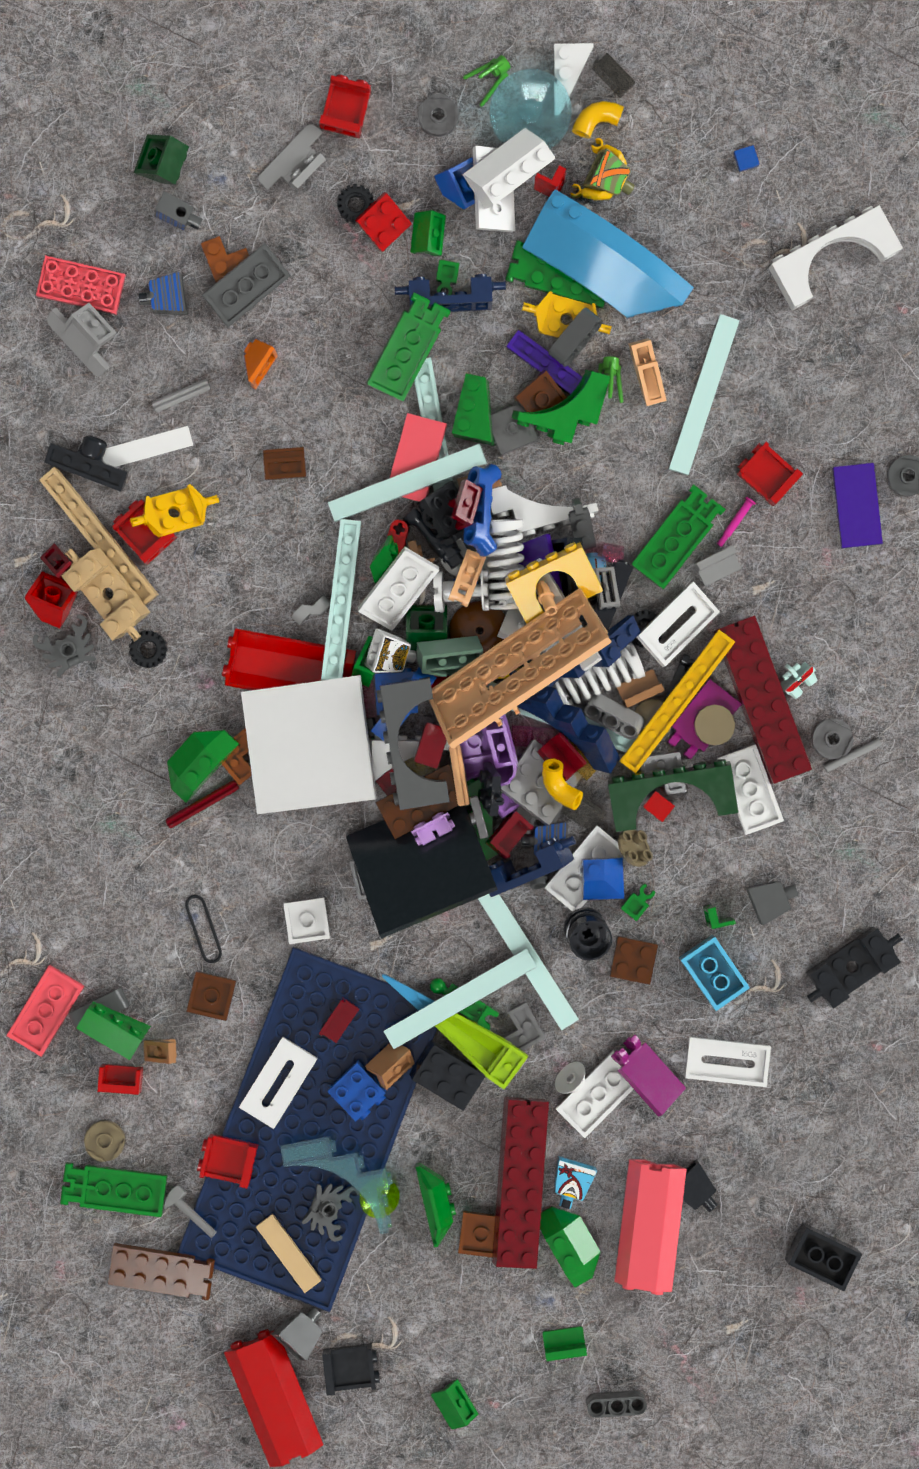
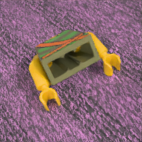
(606, 176)

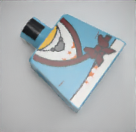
(572, 1180)

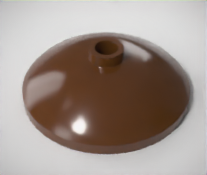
(471, 617)

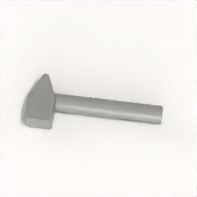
(175, 1198)

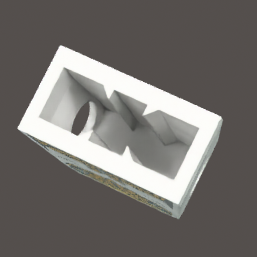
(388, 653)

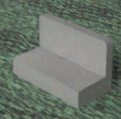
(718, 566)

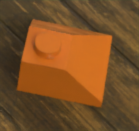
(258, 361)

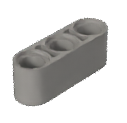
(614, 716)

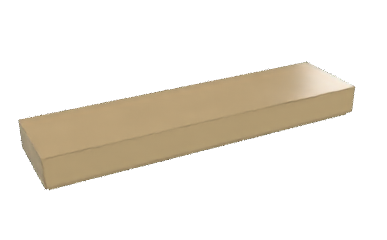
(288, 1253)

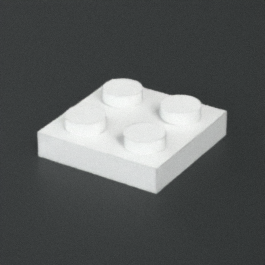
(306, 920)

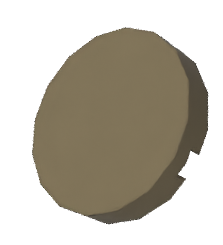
(714, 725)
(104, 1140)

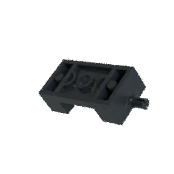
(869, 951)

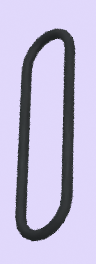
(195, 931)

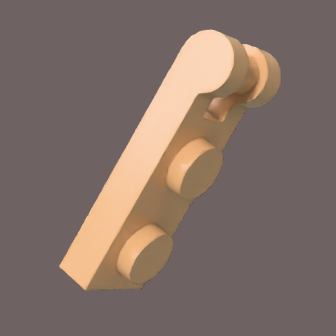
(467, 577)

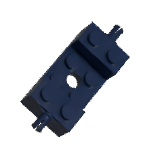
(479, 299)
(552, 856)

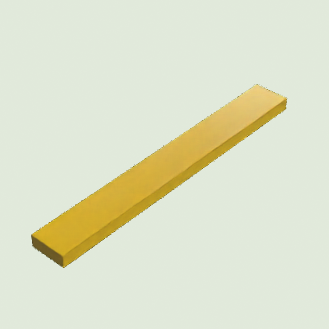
(677, 701)

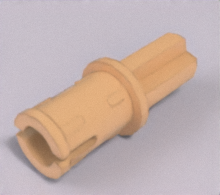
(546, 598)

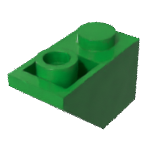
(383, 558)

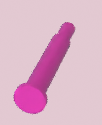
(736, 521)

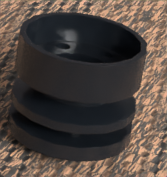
(592, 942)

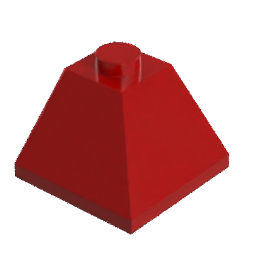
(51, 599)

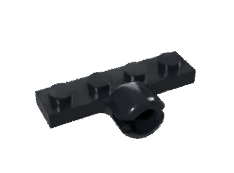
(87, 462)

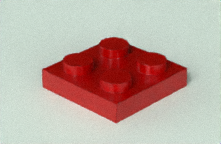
(383, 222)

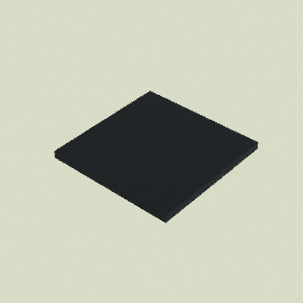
(415, 881)

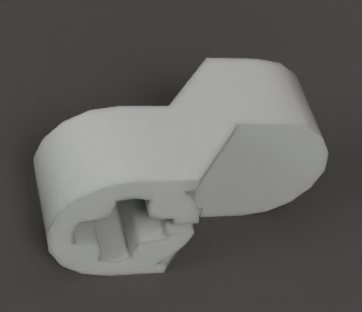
(305, 611)

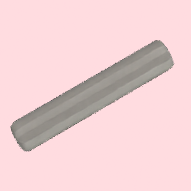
(181, 395)

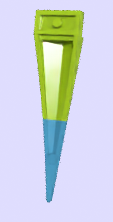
(486, 1050)

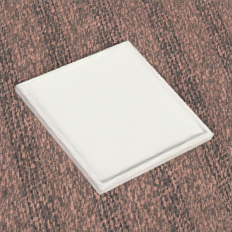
(309, 745)

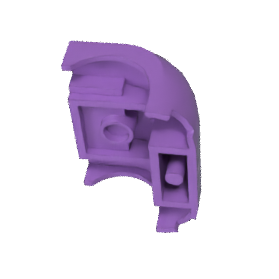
(491, 745)

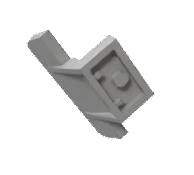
(295, 161)
(84, 335)

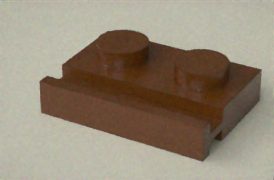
(284, 463)

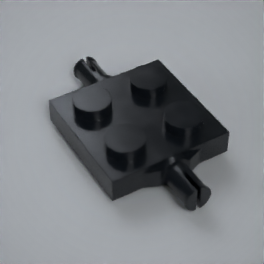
(490, 793)

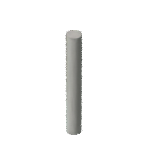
(853, 755)

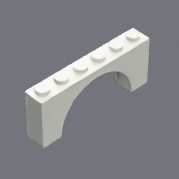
(868, 229)

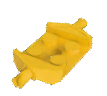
(551, 310)
(186, 501)

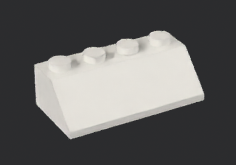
(508, 167)

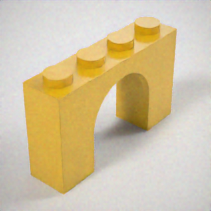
(571, 561)

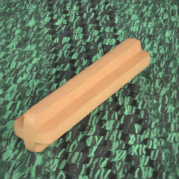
(459, 776)

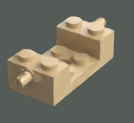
(93, 576)

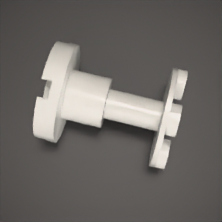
(443, 588)

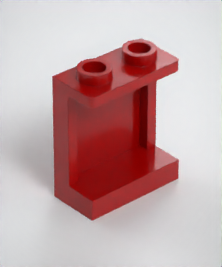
(345, 106)
(768, 473)
(140, 537)
(227, 1159)

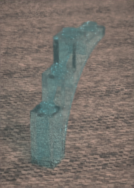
(349, 1167)

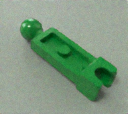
(476, 1012)

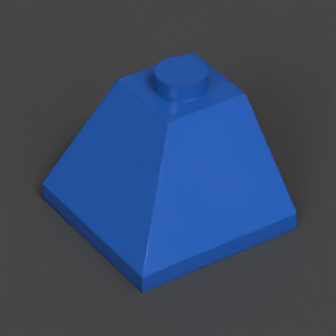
(454, 185)
(602, 878)

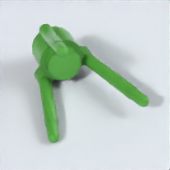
(497, 67)
(611, 368)

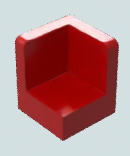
(658, 806)

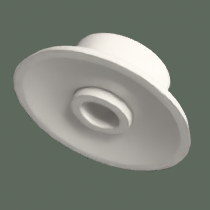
(570, 1078)

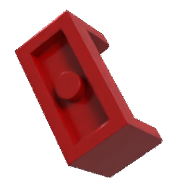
(120, 1079)

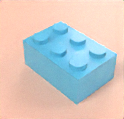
(714, 972)

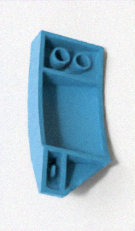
(604, 259)

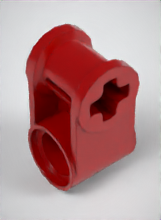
(399, 539)

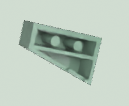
(447, 655)

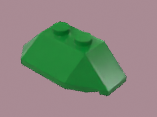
(198, 761)
(436, 1202)
(570, 1244)

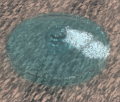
(532, 102)

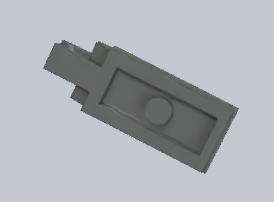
(581, 524)

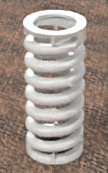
(505, 527)
(632, 658)

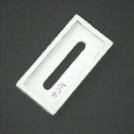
(703, 614)
(283, 1052)
(724, 1073)

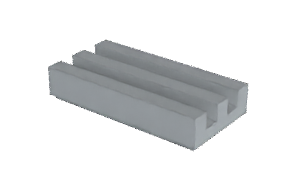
(608, 604)

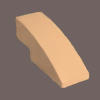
(647, 371)

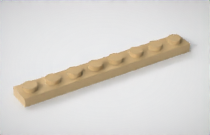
(96, 532)

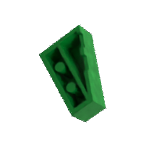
(474, 411)
(113, 1029)

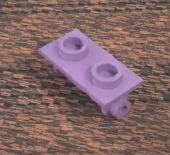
(438, 824)

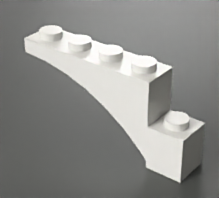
(533, 514)
(378, 750)

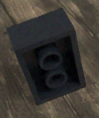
(447, 1075)
(823, 1256)

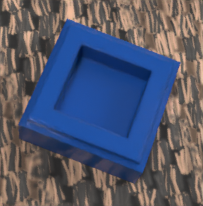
(746, 158)

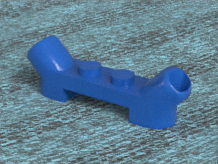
(479, 532)

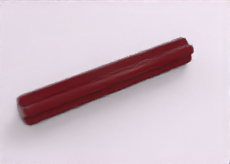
(202, 804)

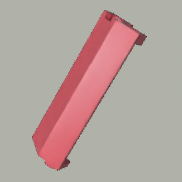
(650, 1226)

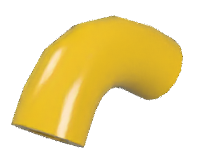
(594, 114)
(558, 787)

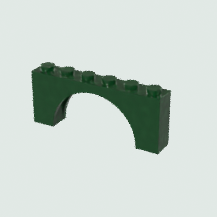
(713, 779)

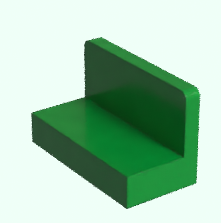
(428, 233)
(712, 919)
(564, 1343)
(455, 1405)

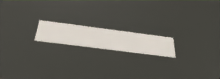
(148, 447)

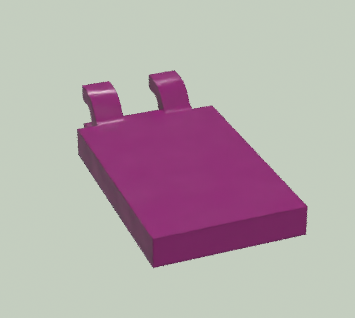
(684, 725)
(648, 1075)

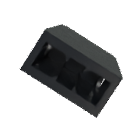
(698, 1188)

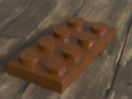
(404, 820)

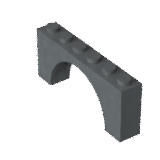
(397, 702)

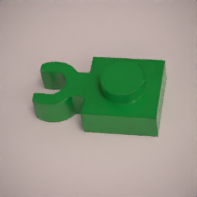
(447, 274)
(636, 905)

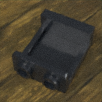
(350, 1368)

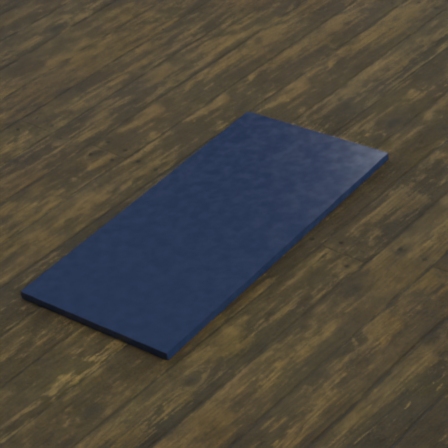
(299, 1010)

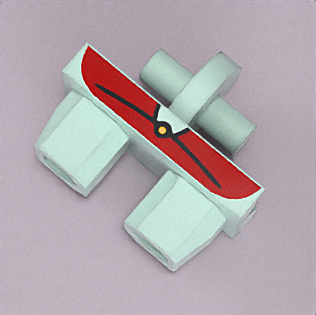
(795, 676)

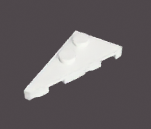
(570, 62)

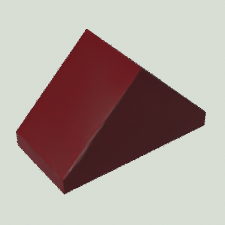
(56, 561)

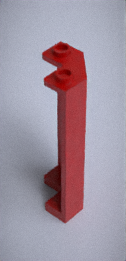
(275, 661)
(273, 1399)

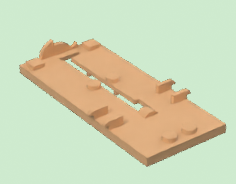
(467, 705)

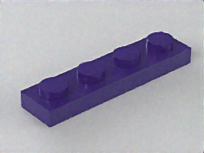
(541, 360)

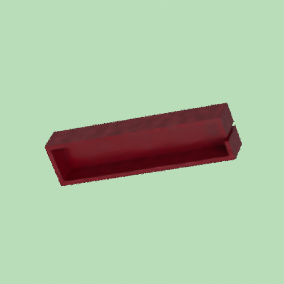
(764, 702)
(520, 1183)

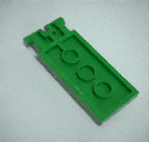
(546, 278)
(407, 347)
(677, 538)
(114, 1189)

